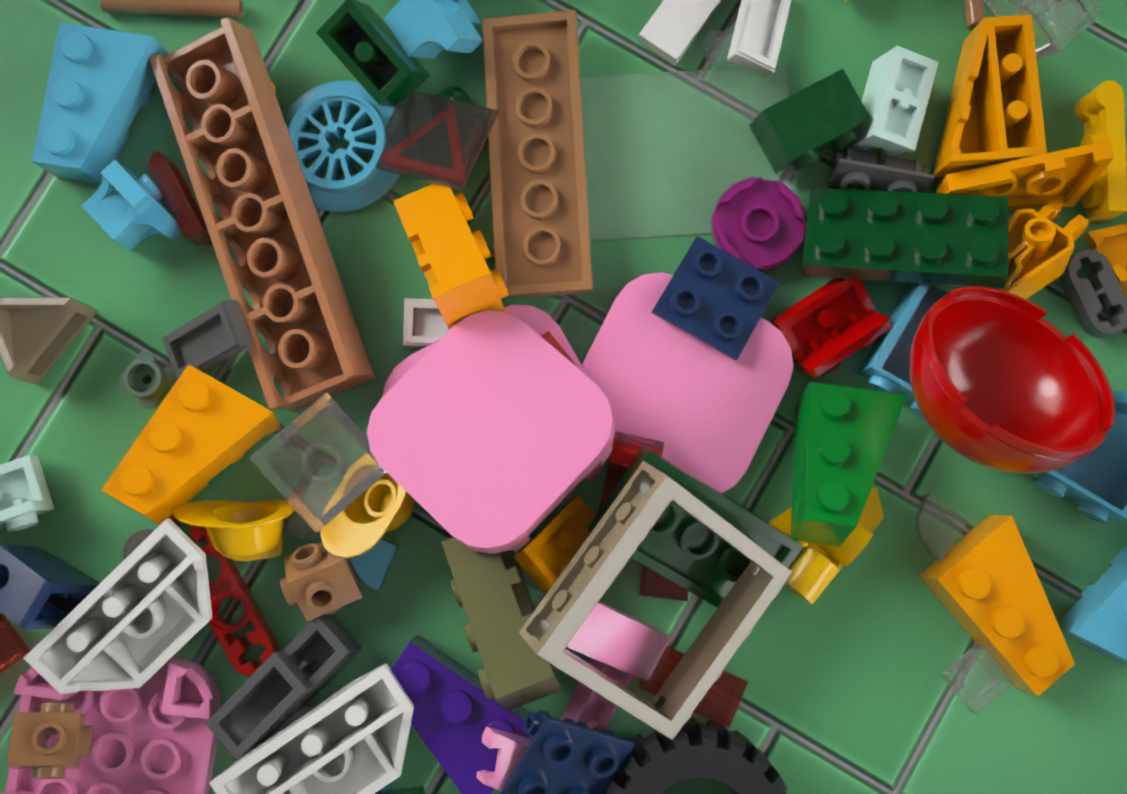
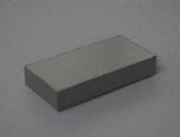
(208, 338)

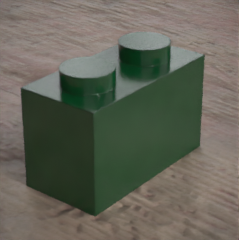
(372, 53)
(810, 121)

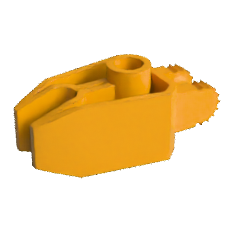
(1039, 247)

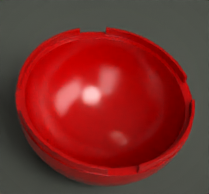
(1007, 383)

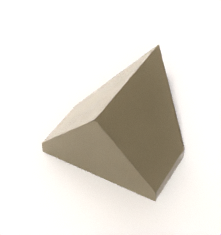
(38, 333)

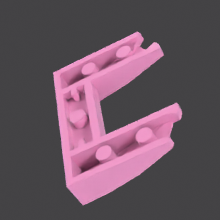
(617, 647)

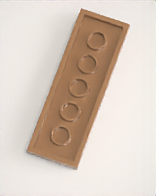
(538, 154)

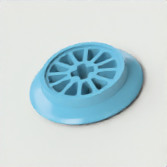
(353, 191)

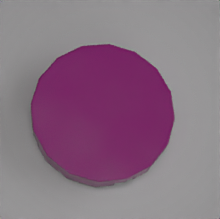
(745, 221)

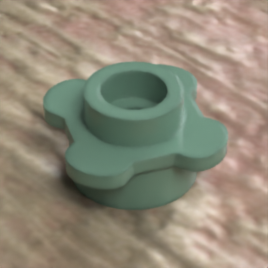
(133, 379)

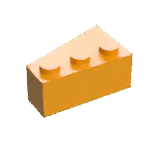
(993, 99)

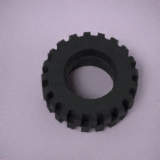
(696, 752)

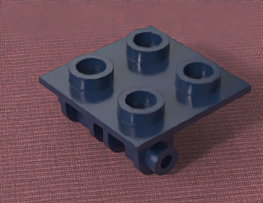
(716, 298)
(566, 758)

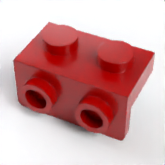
(831, 326)

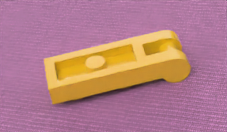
(1104, 120)

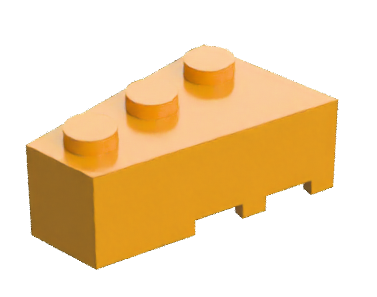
(450, 253)
(186, 444)
(1001, 603)

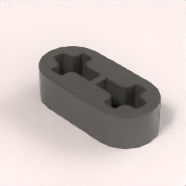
(1095, 293)

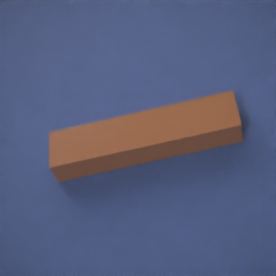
(265, 217)

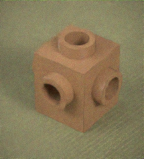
(319, 581)
(30, 738)

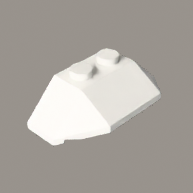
(130, 618)
(338, 747)

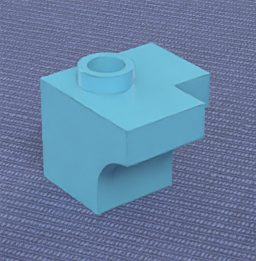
(434, 25)
(130, 207)

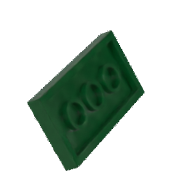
(907, 237)
(689, 551)

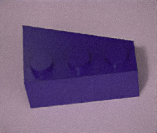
(453, 713)

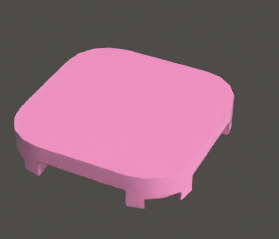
(685, 391)
(491, 431)
(142, 736)

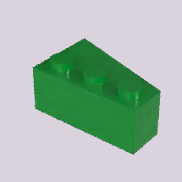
(837, 457)

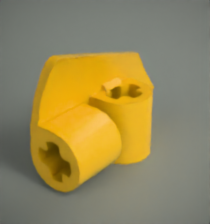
(820, 563)

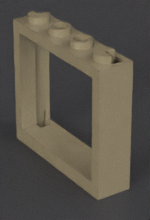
(599, 564)

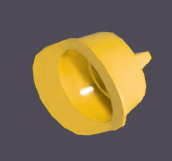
(368, 518)
(240, 527)

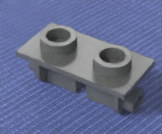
(859, 172)

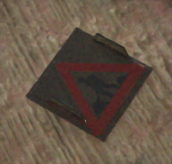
(435, 139)

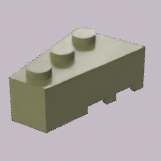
(496, 610)

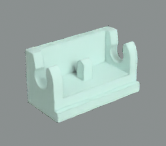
(896, 101)

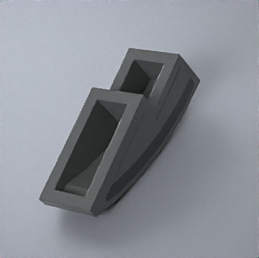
(283, 685)

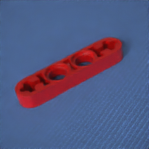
(232, 584)

